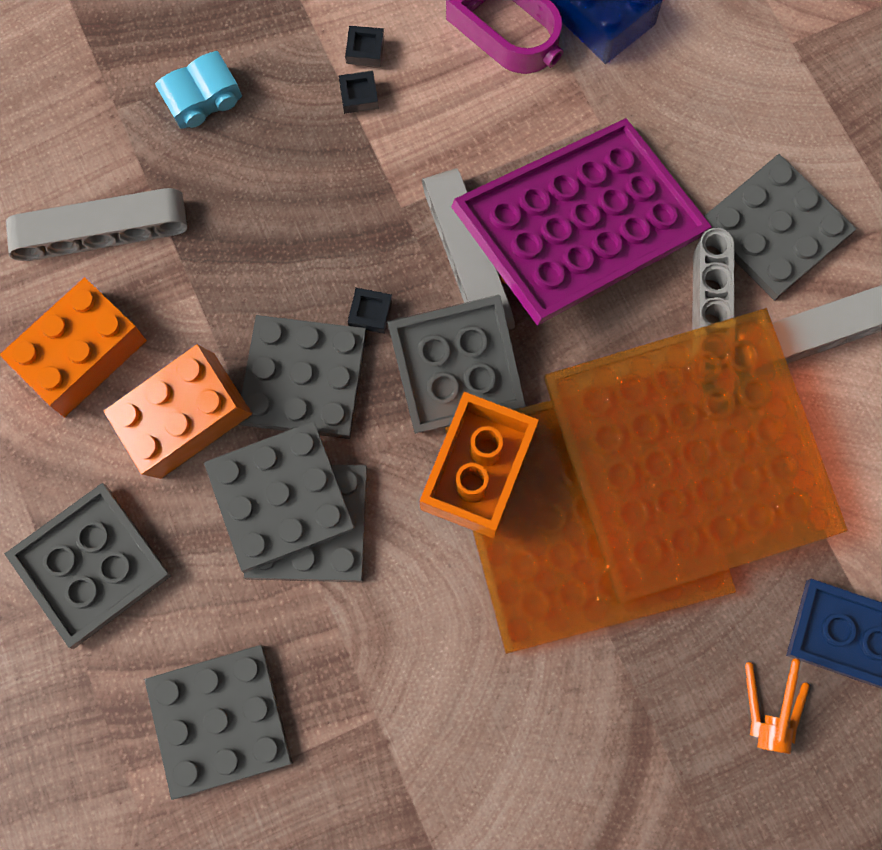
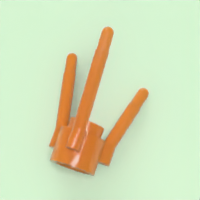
(777, 733)

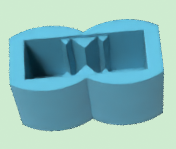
(199, 90)

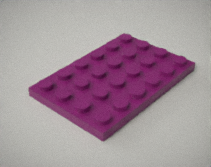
(580, 219)

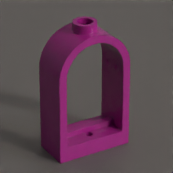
(510, 57)

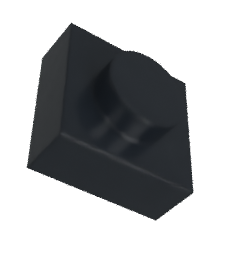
(364, 46)
(358, 92)
(370, 310)

